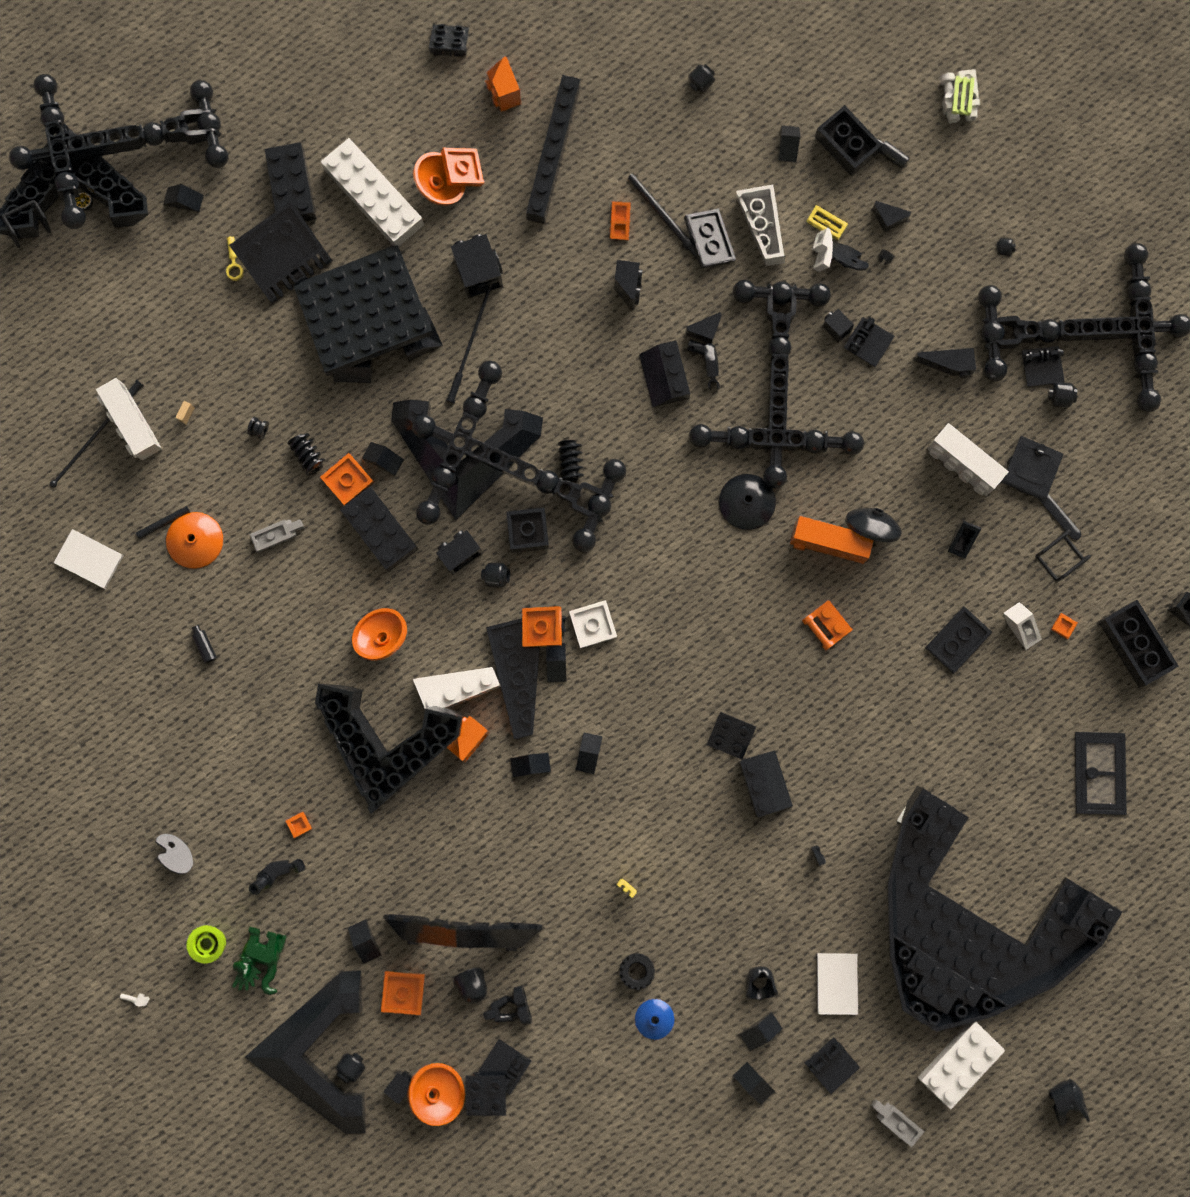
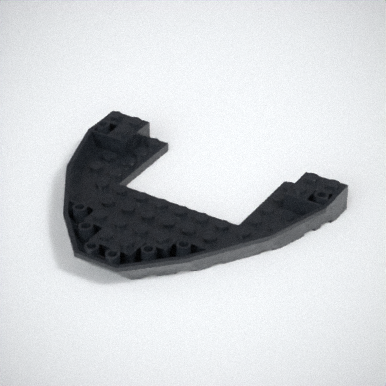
(953, 962)

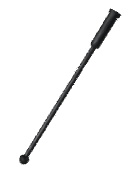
(458, 377)
(133, 390)

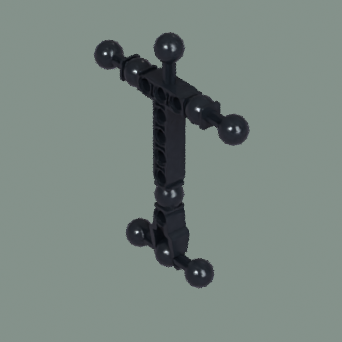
(152, 134)
(1051, 330)
(779, 349)
(545, 481)

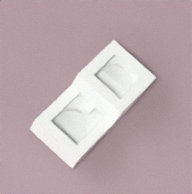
(823, 246)

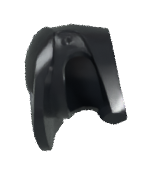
(1068, 1097)

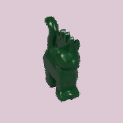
(261, 953)

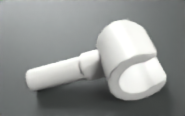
(139, 1001)

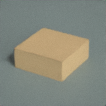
(184, 412)

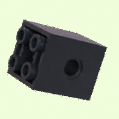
(477, 265)

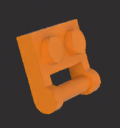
(831, 620)

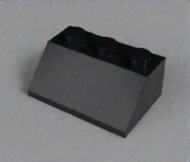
(664, 374)
(765, 784)

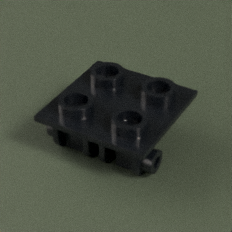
(449, 38)
(869, 341)
(1043, 366)
(731, 735)
(507, 1062)
(832, 1065)
(485, 1095)

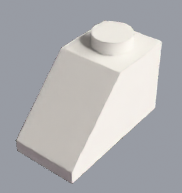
(1023, 625)

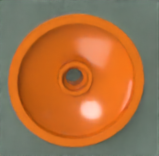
(430, 170)
(203, 548)
(376, 627)
(447, 1091)

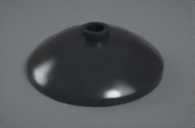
(744, 514)
(873, 524)

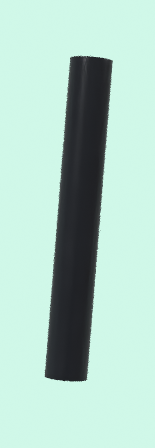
(162, 522)

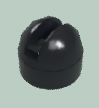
(886, 255)

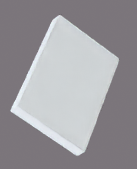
(88, 559)
(837, 983)

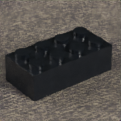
(290, 179)
(379, 529)
(1138, 643)

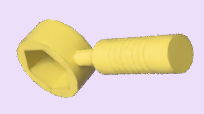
(232, 256)

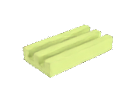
(964, 81)

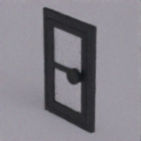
(1100, 773)

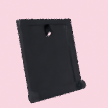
(1031, 471)

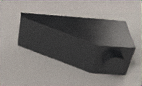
(952, 362)

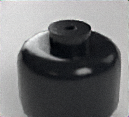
(1005, 246)

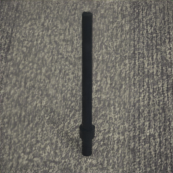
(687, 243)

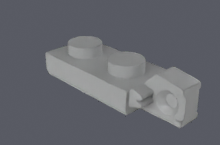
(275, 534)
(898, 1122)

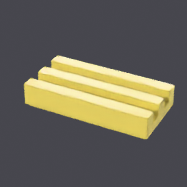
(819, 226)
(627, 887)

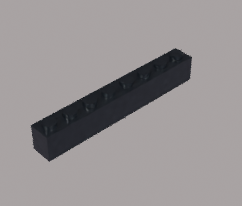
(553, 149)

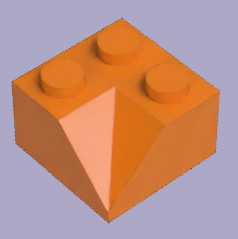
(503, 86)
(470, 738)

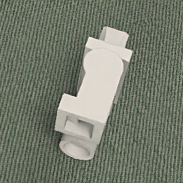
(947, 80)

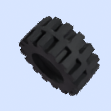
(649, 969)

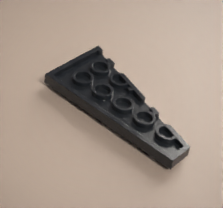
(517, 674)

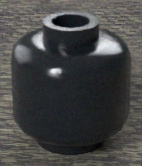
(701, 78)
(1062, 394)
(496, 575)
(350, 1067)

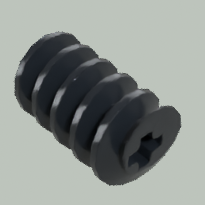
(306, 454)
(569, 460)

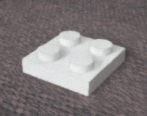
(593, 624)

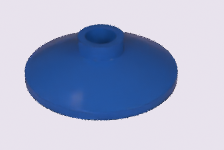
(650, 1009)

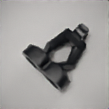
(519, 999)

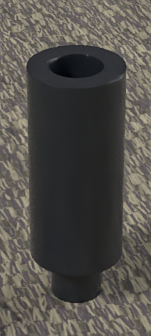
(893, 154)
(203, 645)

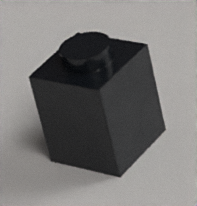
(837, 325)
(399, 1086)

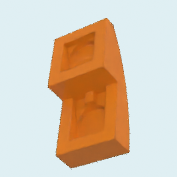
(620, 220)

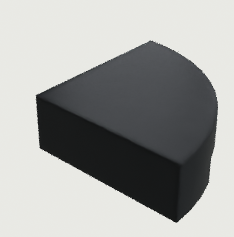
(819, 858)

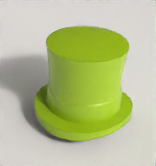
(206, 944)

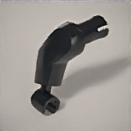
(710, 358)
(269, 874)

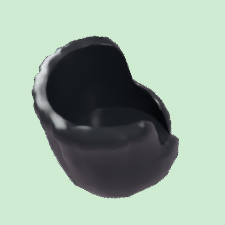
(471, 985)
(767, 991)

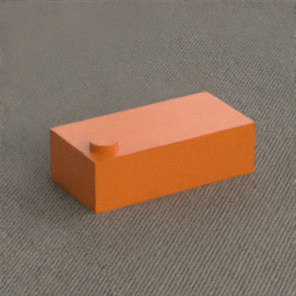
(830, 540)

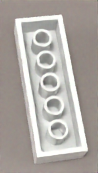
(372, 193)

